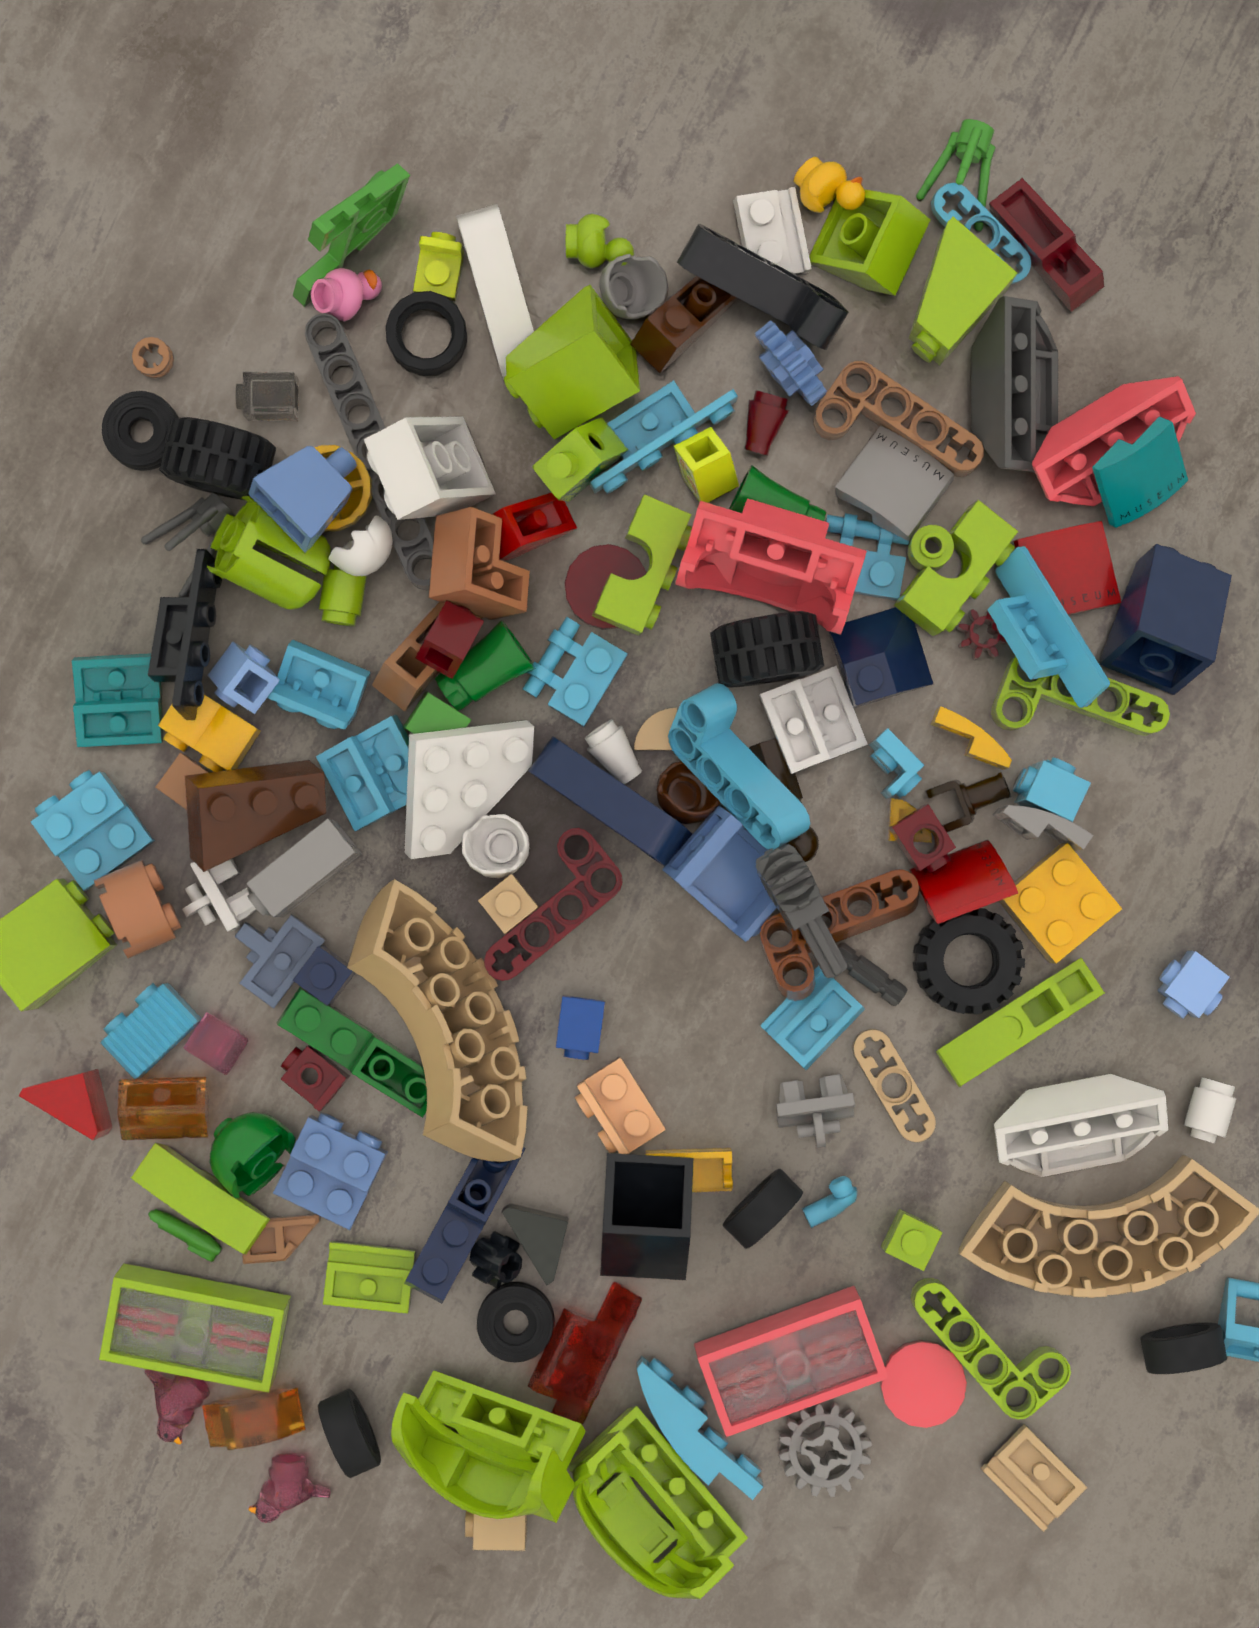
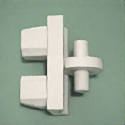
(229, 909)

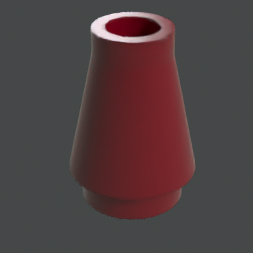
(764, 421)

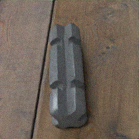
(872, 976)

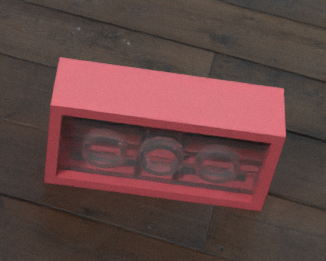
(790, 1361)

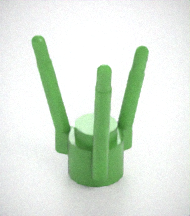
(972, 144)

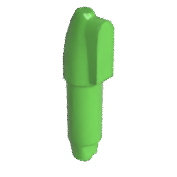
(196, 1239)

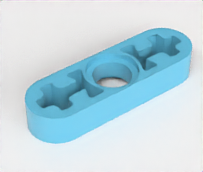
(967, 202)

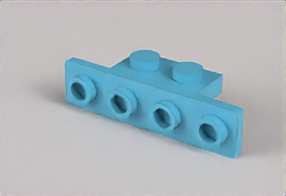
(654, 426)
(1043, 631)

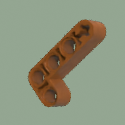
(843, 925)

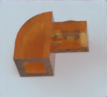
(254, 1419)

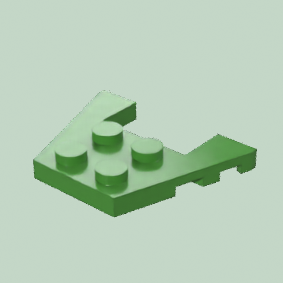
(352, 225)

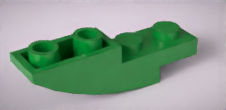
(357, 1050)

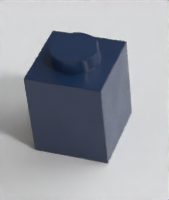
(324, 975)

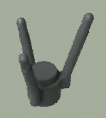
(205, 514)

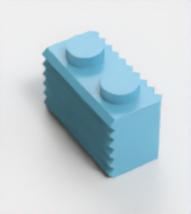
(150, 1029)

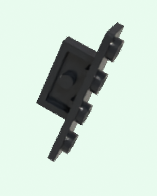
(182, 637)

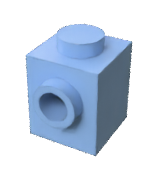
(243, 677)
(1192, 985)

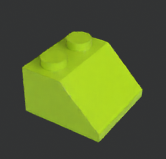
(871, 242)

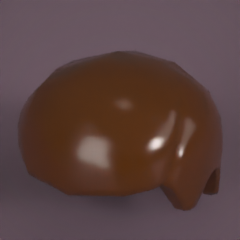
(684, 795)

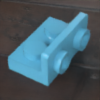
(894, 756)

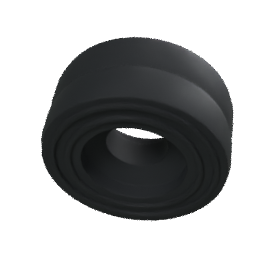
(118, 423)
(511, 1346)

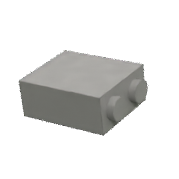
(302, 869)

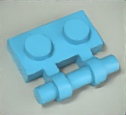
(881, 572)
(585, 680)

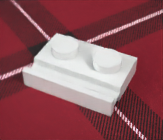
(774, 228)

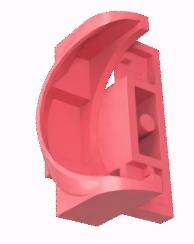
(773, 560)

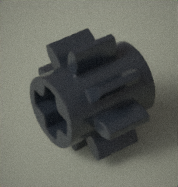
(496, 1259)

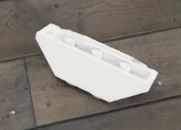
(1079, 1125)

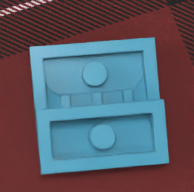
(369, 772)

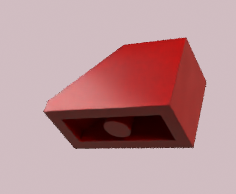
(532, 524)

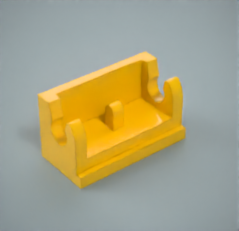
(710, 1167)

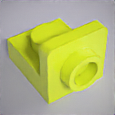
(439, 265)

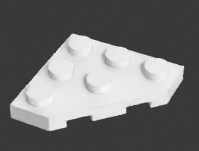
(459, 779)

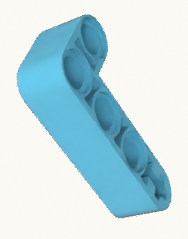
(732, 771)

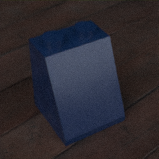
(1168, 620)

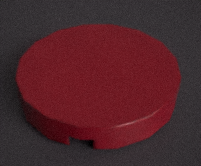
(589, 575)

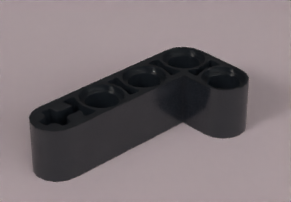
(764, 285)

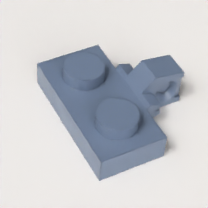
(276, 957)

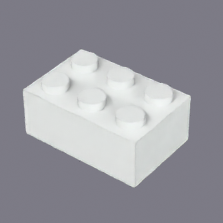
(428, 466)

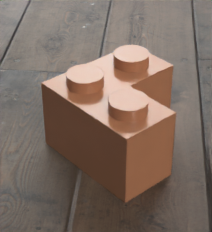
(469, 568)

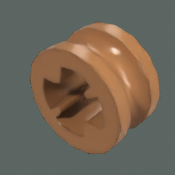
(163, 350)

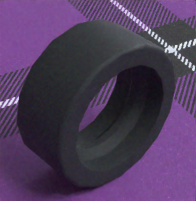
(421, 301)
(763, 1208)
(1183, 1348)
(349, 1433)

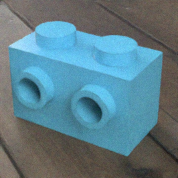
(1051, 788)

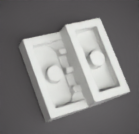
(813, 719)

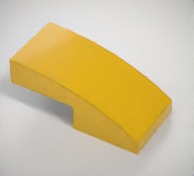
(981, 744)

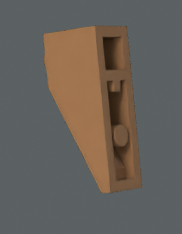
(403, 676)

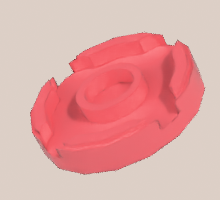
(923, 1384)

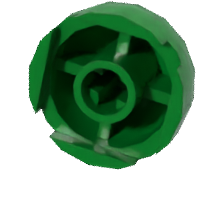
(247, 1151)

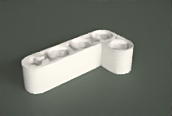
(496, 280)

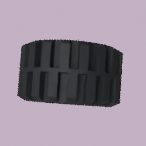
(214, 456)
(767, 649)
(1005, 962)

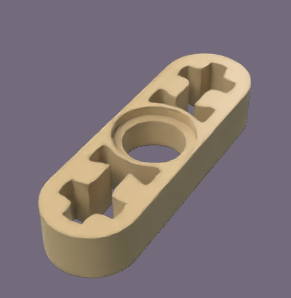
(900, 1118)

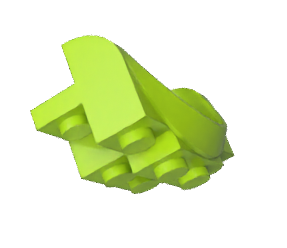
(503, 1459)

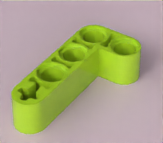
(1046, 688)
(979, 1344)

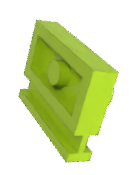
(368, 1277)

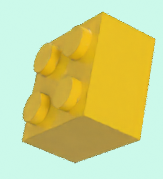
(1060, 903)

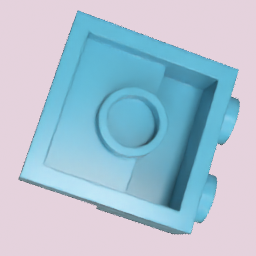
(91, 828)

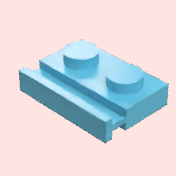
(813, 1024)

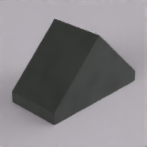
(540, 1236)

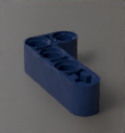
(610, 801)

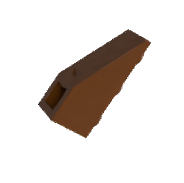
(680, 322)

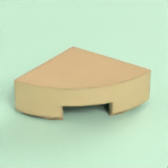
(655, 731)

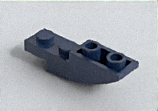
(459, 1226)

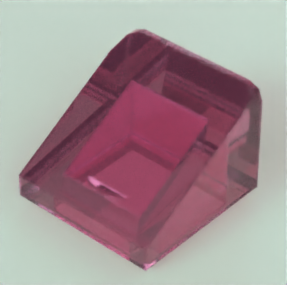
(216, 1043)

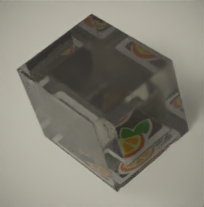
(269, 396)

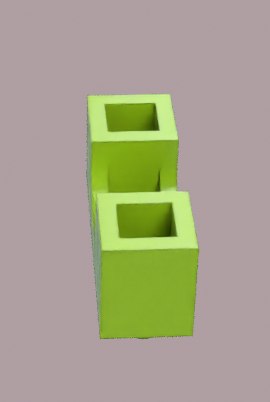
(660, 532)
(980, 541)

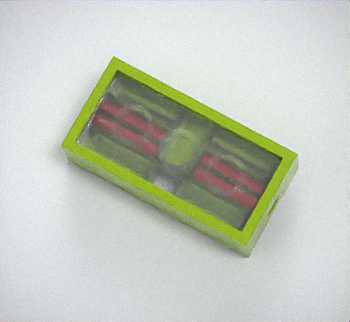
(194, 1327)

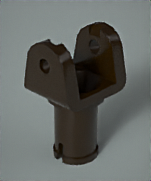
(973, 797)

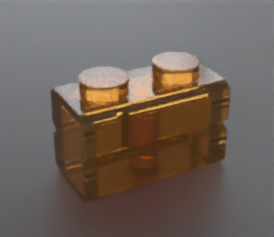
(163, 1108)

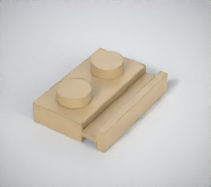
(1034, 1477)

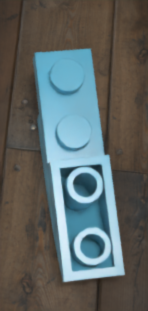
(680, 1419)

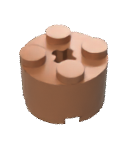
(137, 908)

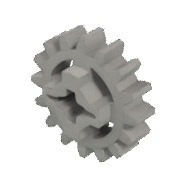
(820, 1467)

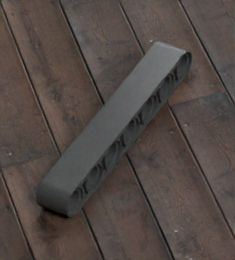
(344, 398)

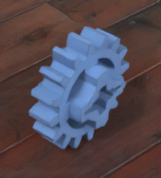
(791, 363)

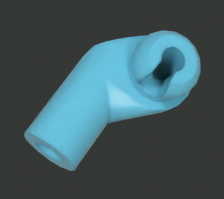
(830, 1206)

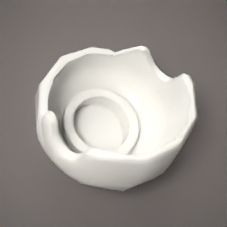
(366, 550)
(496, 846)

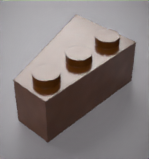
(249, 807)

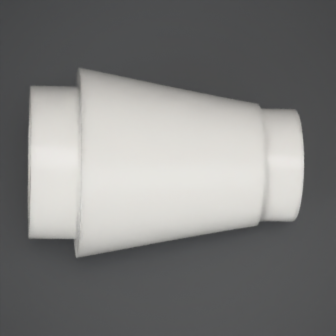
(613, 751)

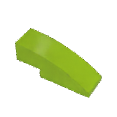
(200, 1198)

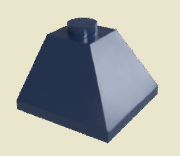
(880, 657)

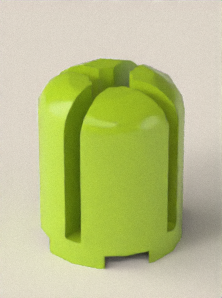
(259, 573)

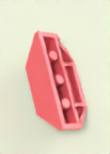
(1084, 437)

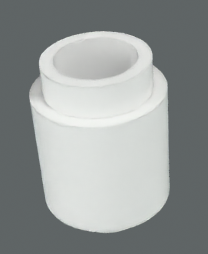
(1210, 1110)

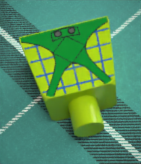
(576, 461)

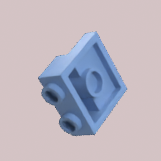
(331, 1170)

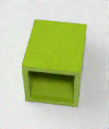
(958, 292)
(573, 365)
(50, 943)

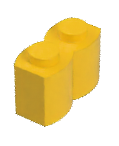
(215, 733)

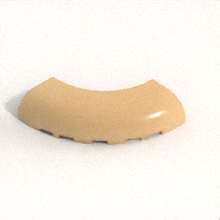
(454, 1020)
(1110, 1244)

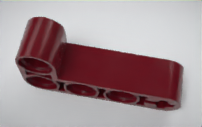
(549, 913)

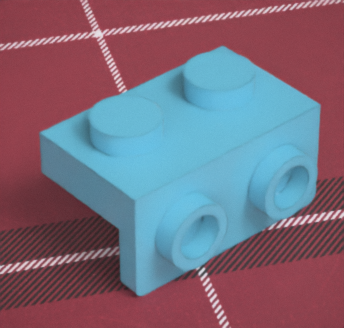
(319, 686)

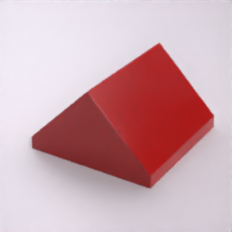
(74, 1101)

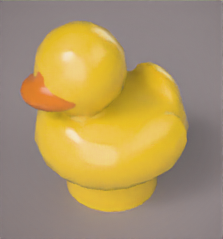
(824, 182)

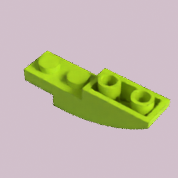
(1020, 1022)

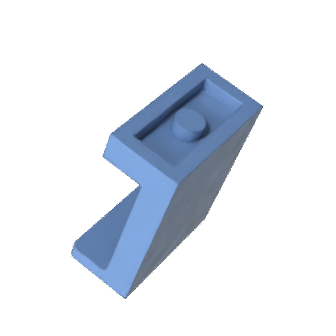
(722, 874)

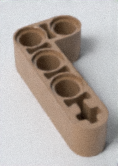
(905, 425)

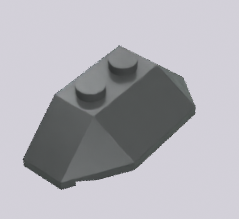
(1014, 383)

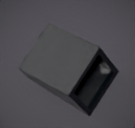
(647, 1216)

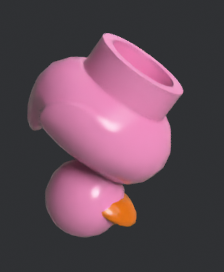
(343, 292)

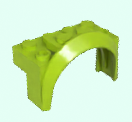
(633, 1529)

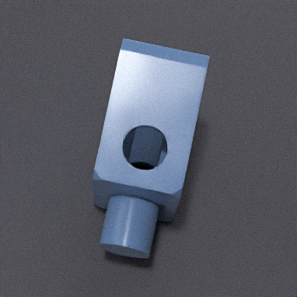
(305, 492)

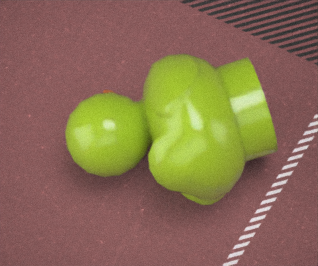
(589, 244)

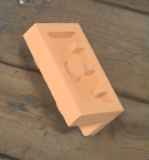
(619, 1107)

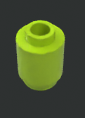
(920, 557)
(341, 597)

